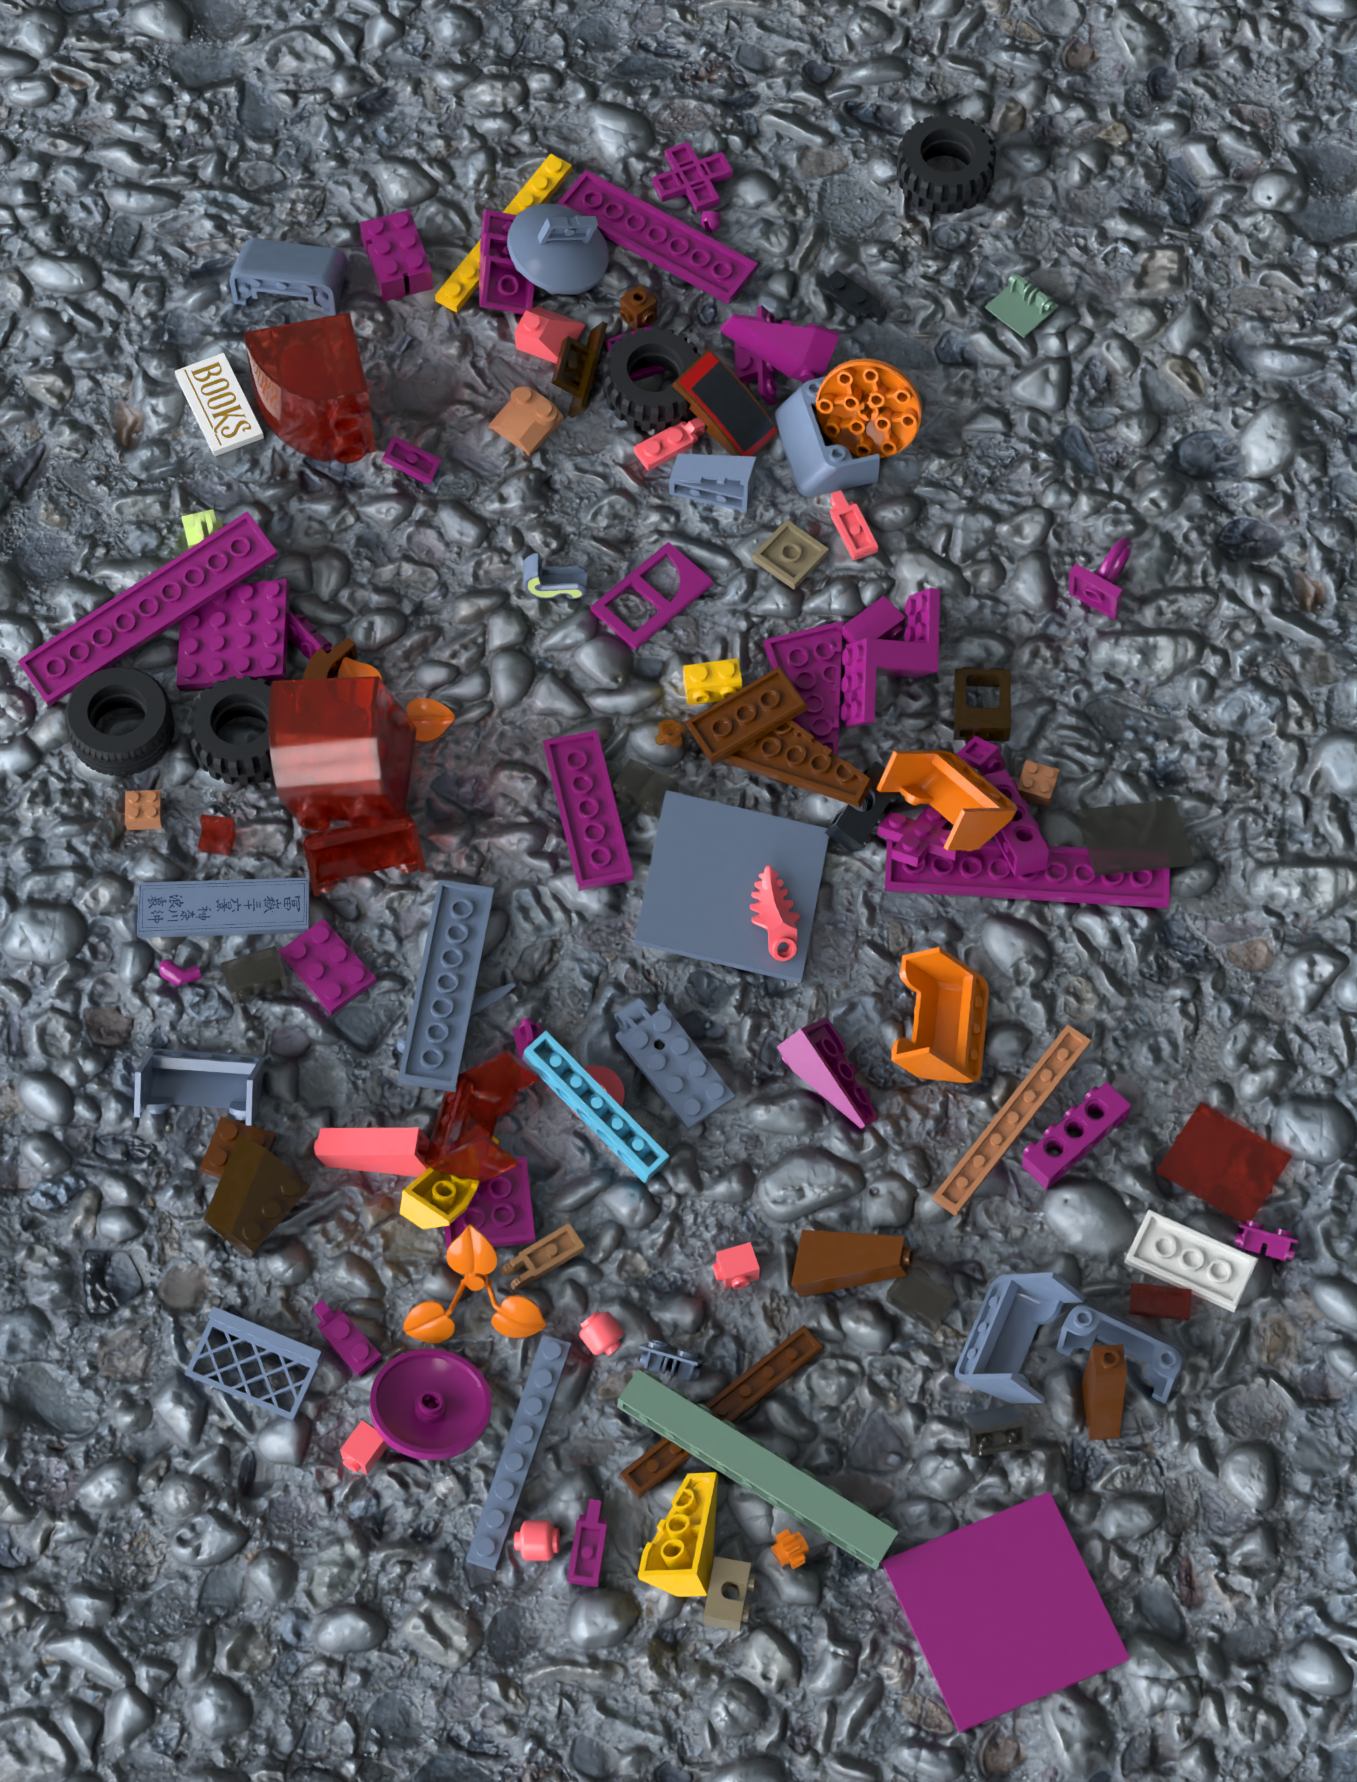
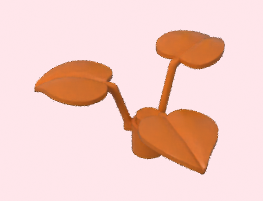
(427, 714)
(475, 1258)

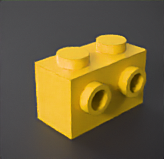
(711, 681)

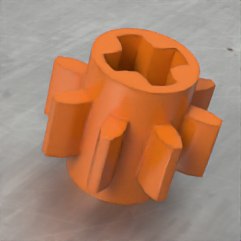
(790, 1548)

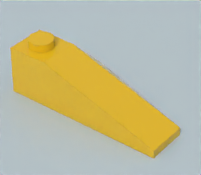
(437, 1198)

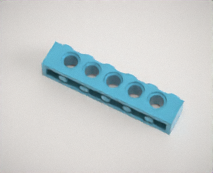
(595, 1106)

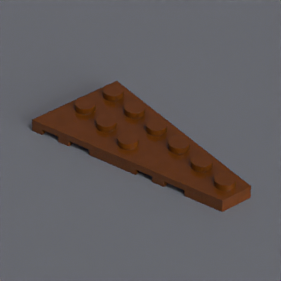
(801, 761)

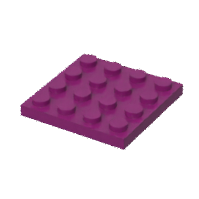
(236, 636)

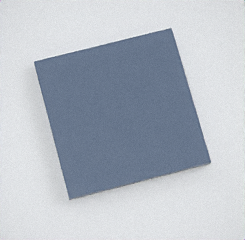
(705, 877)

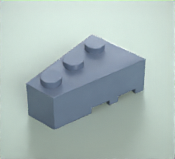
(714, 479)

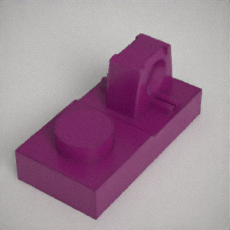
(411, 460)

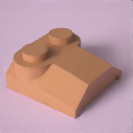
(527, 419)

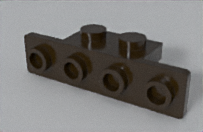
(577, 367)

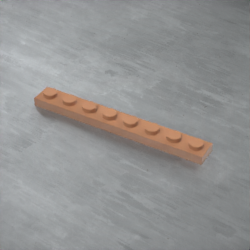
(1011, 1120)

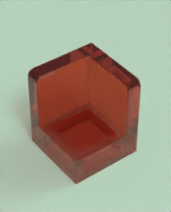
(217, 835)

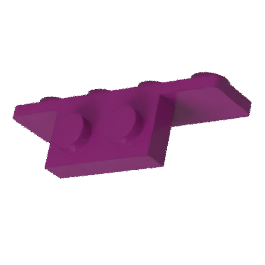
(751, 367)

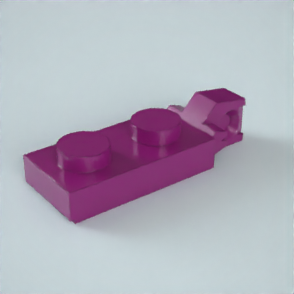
(346, 1339)
(588, 1547)

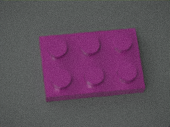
(327, 967)

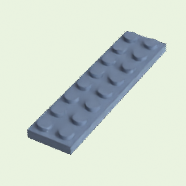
(446, 986)

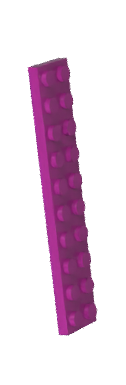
(148, 608)
(1066, 879)

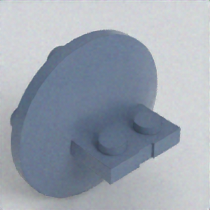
(558, 248)

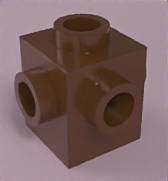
(638, 307)

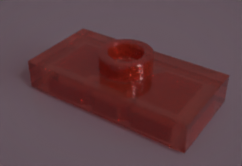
(1160, 1301)

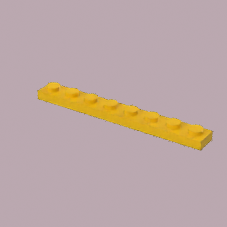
(536, 191)

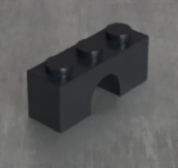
(853, 827)

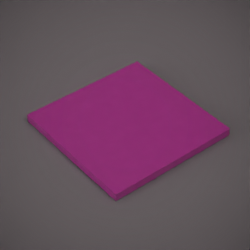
(1005, 1612)

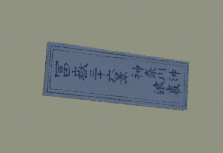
(223, 907)

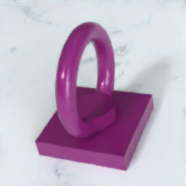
(1099, 588)

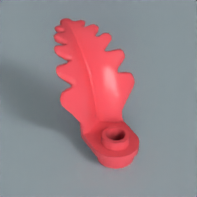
(775, 914)

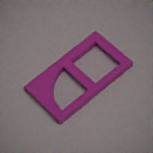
(692, 585)

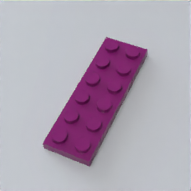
(588, 810)

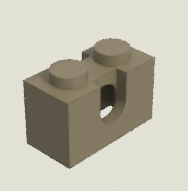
(728, 1575)

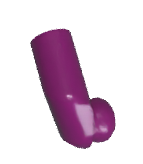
(178, 975)

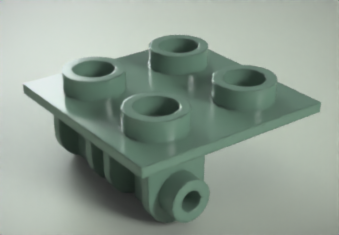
(1021, 305)

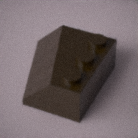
(252, 1196)

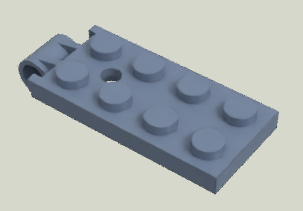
(678, 1070)

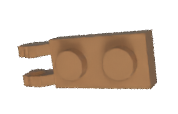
(544, 1256)

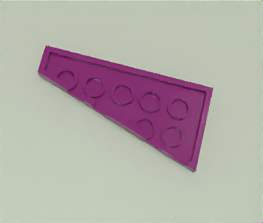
(814, 668)

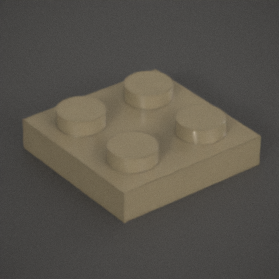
(790, 554)

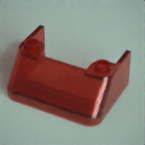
(357, 851)
(467, 1119)

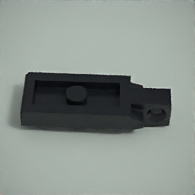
(853, 298)

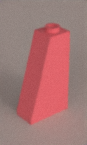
(374, 1149)

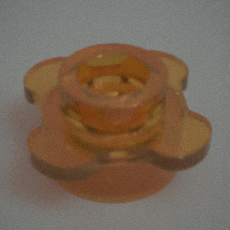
(673, 727)

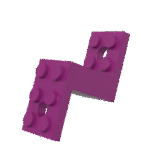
(907, 658)

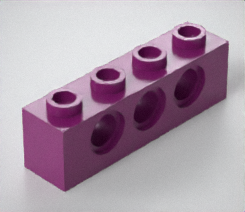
(1021, 837)
(1048, 1168)

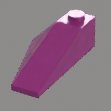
(793, 350)
(819, 1060)

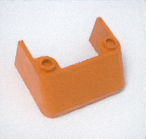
(954, 791)

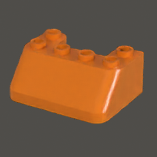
(947, 1018)

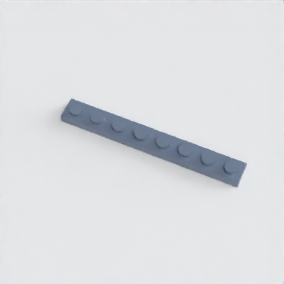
(518, 1453)

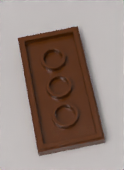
(746, 715)

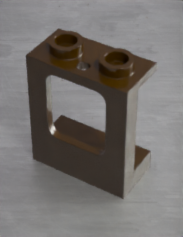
(985, 723)

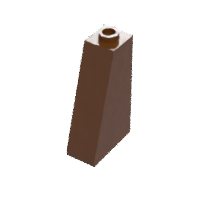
(846, 1260)
(1104, 1391)

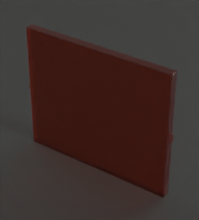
(1224, 1164)

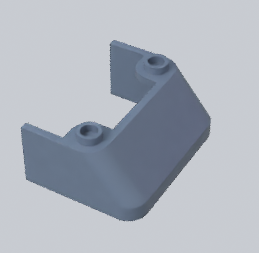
(812, 464)
(199, 1080)
(1006, 1330)

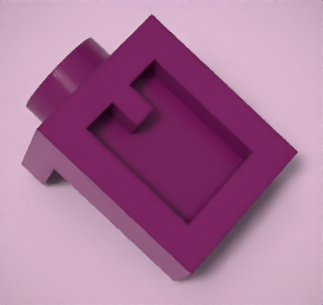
(982, 756)

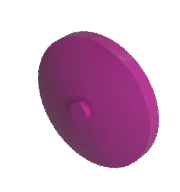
(430, 1404)

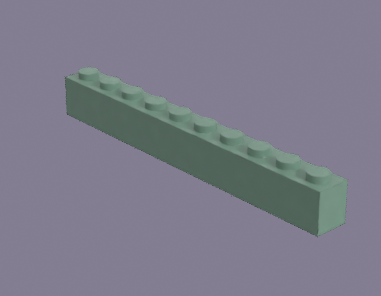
(757, 1468)

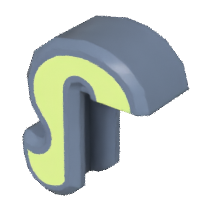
(553, 580)

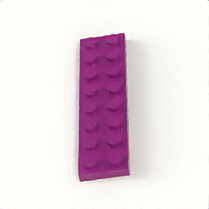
(660, 238)

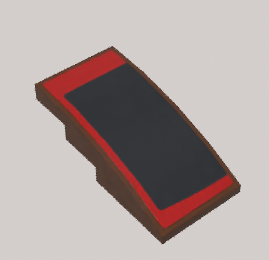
(726, 406)

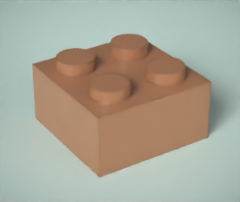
(1037, 783)
(143, 809)

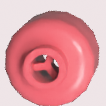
(601, 1333)
(537, 1540)

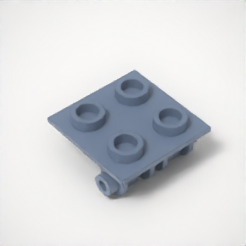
(658, 1349)

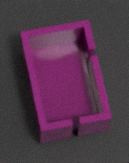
(396, 252)

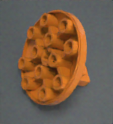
(869, 408)

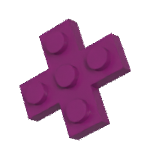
(692, 177)
(917, 836)

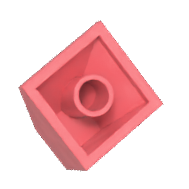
(543, 331)

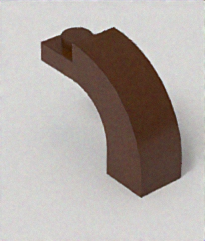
(327, 665)

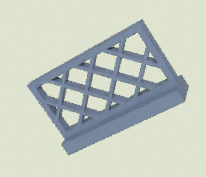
(265, 1339)

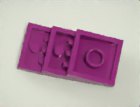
(499, 281)

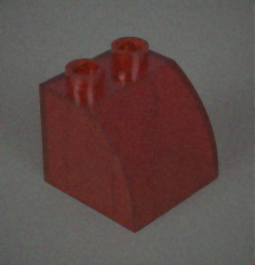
(313, 387)
(340, 751)

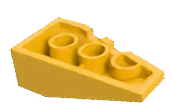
(682, 1549)

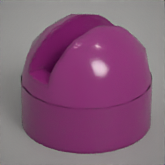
(711, 221)

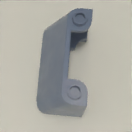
(289, 270)
(1094, 1321)

